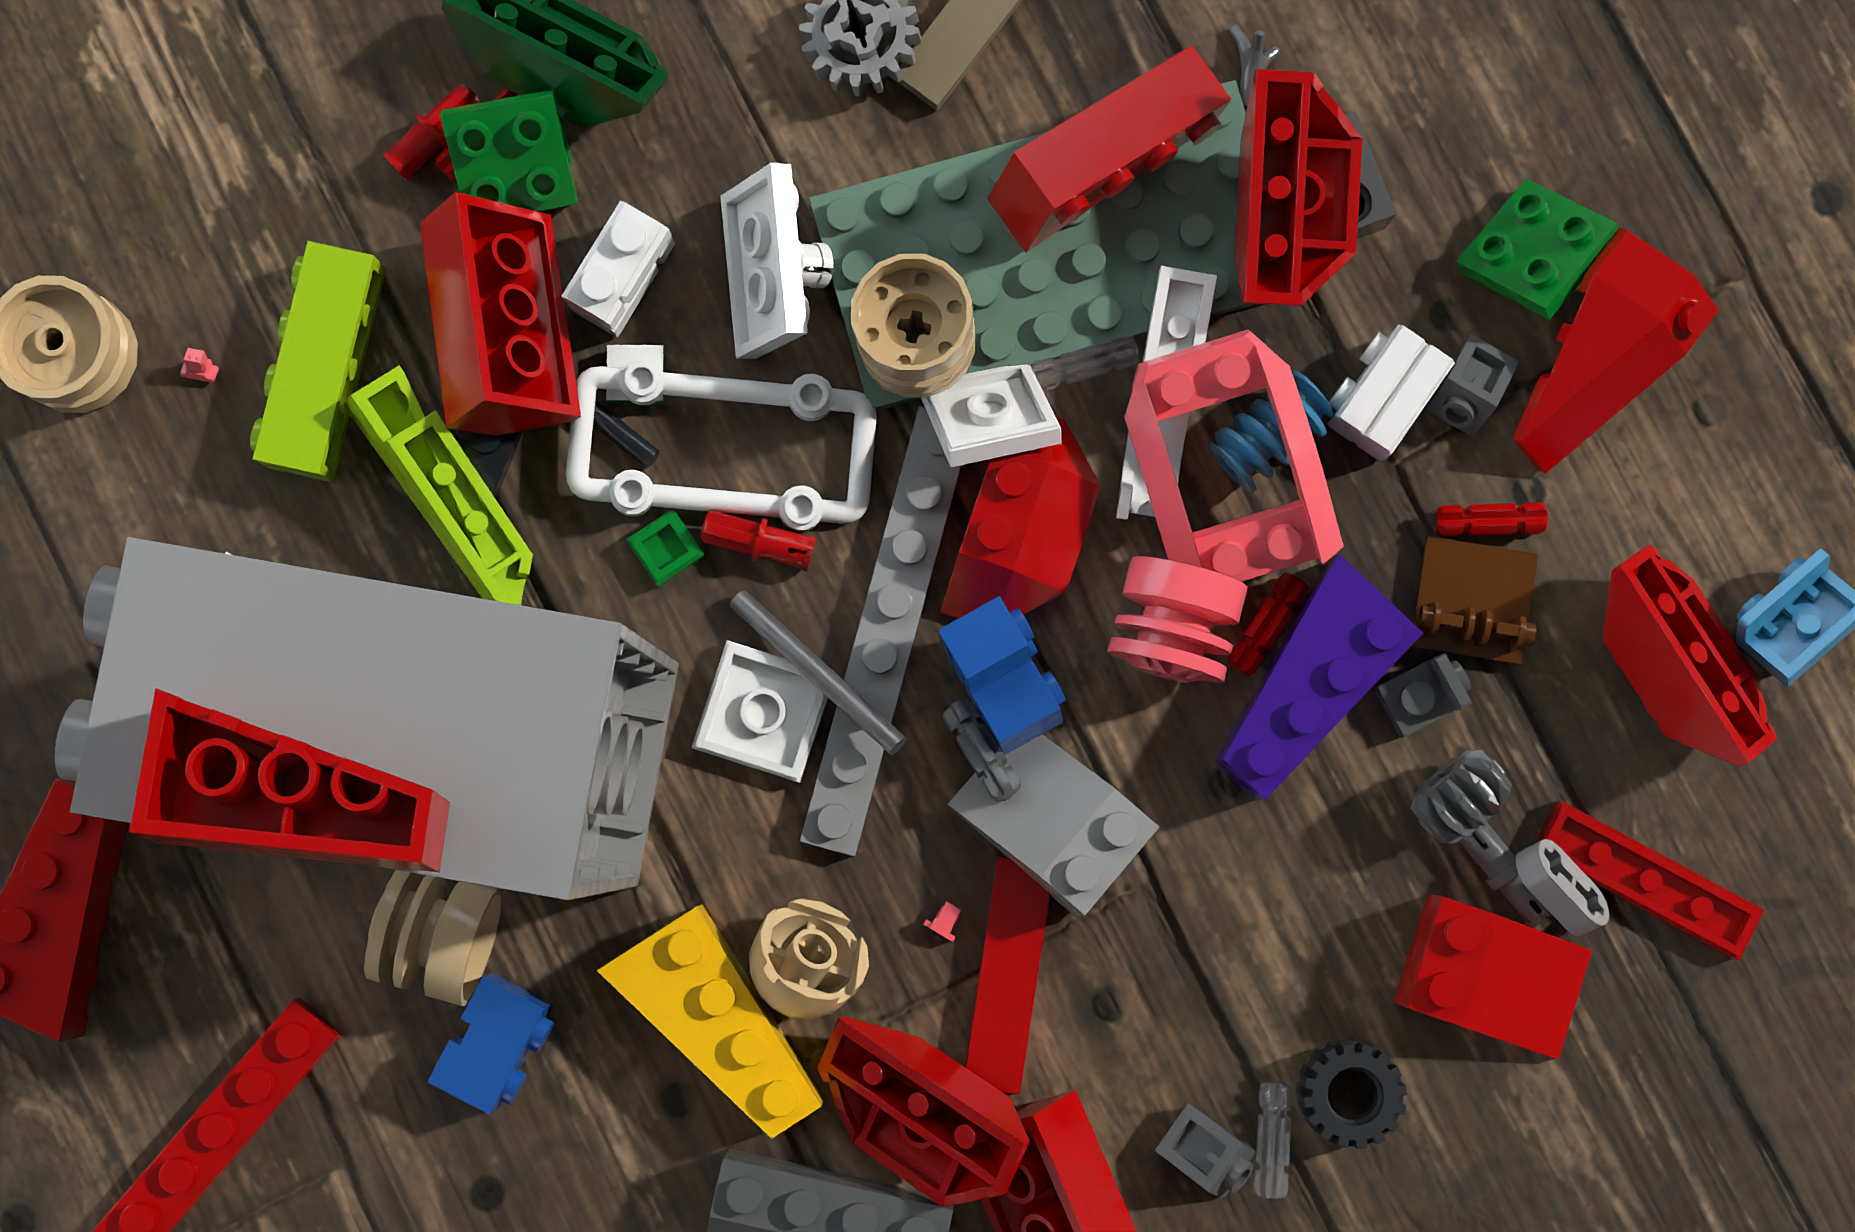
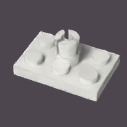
(768, 262)

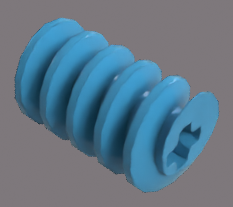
(1259, 438)

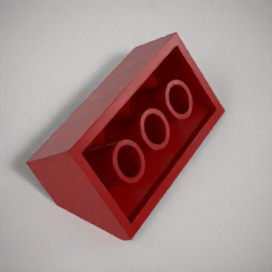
(498, 317)
(1061, 1177)

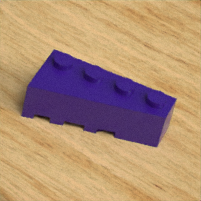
(1324, 666)

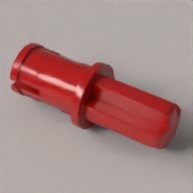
(426, 135)
(757, 539)

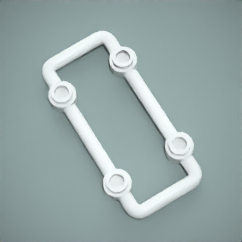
(808, 398)

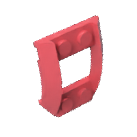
(1210, 376)

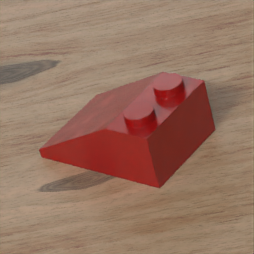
(1492, 975)

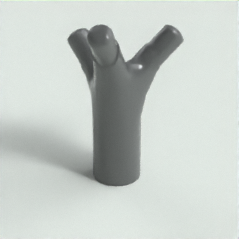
(1251, 58)

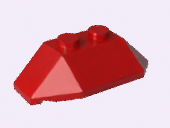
(1294, 189)
(1025, 529)
(1684, 660)
(922, 1113)

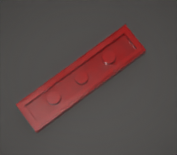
(1653, 881)
(1007, 977)

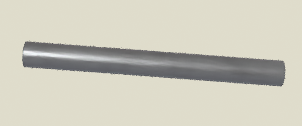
(818, 672)

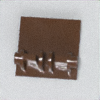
(1475, 600)

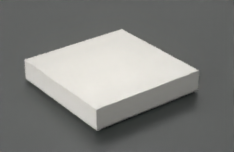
(992, 415)
(760, 713)

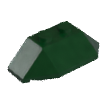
(560, 46)

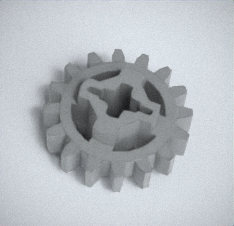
(835, 42)

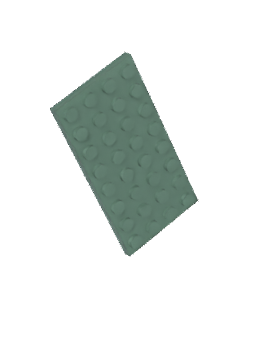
(1073, 287)

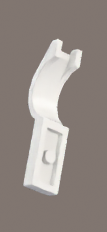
(1176, 323)

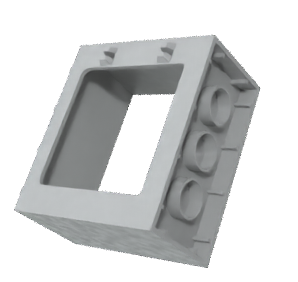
(509, 711)

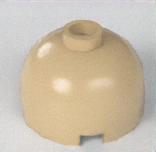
(807, 960)

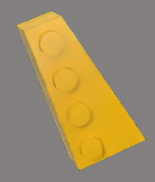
(712, 1013)

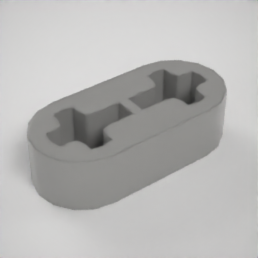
(1562, 887)

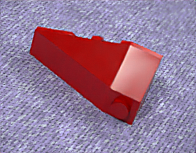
(1629, 330)

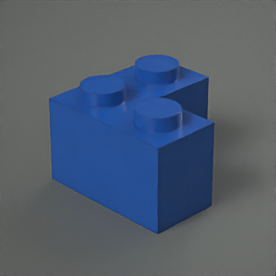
(994, 663)

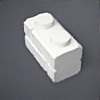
(618, 268)
(1390, 391)

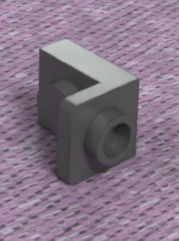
(1473, 385)
(1424, 694)
(1207, 1152)

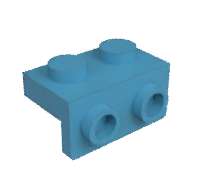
(1797, 618)

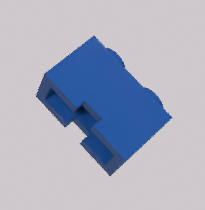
(488, 1059)

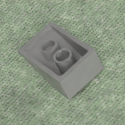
(1060, 825)

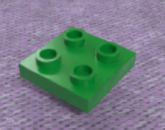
(512, 151)
(1537, 248)

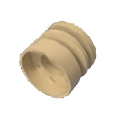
(908, 295)
(421, 929)

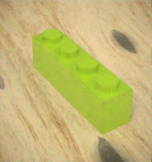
(318, 361)

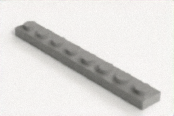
(883, 639)

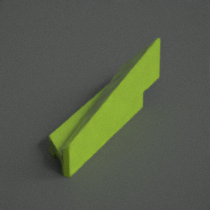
(443, 486)

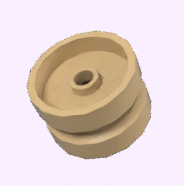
(64, 344)

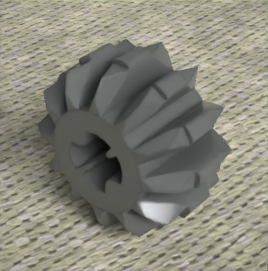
(1461, 796)

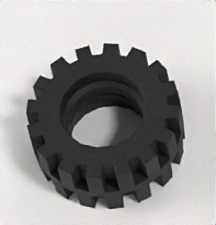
(1384, 1109)

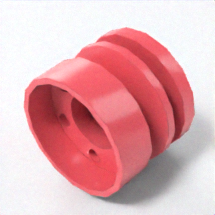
(1177, 619)

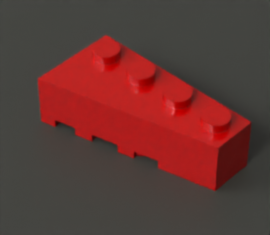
(1107, 147)
(261, 792)
(56, 916)

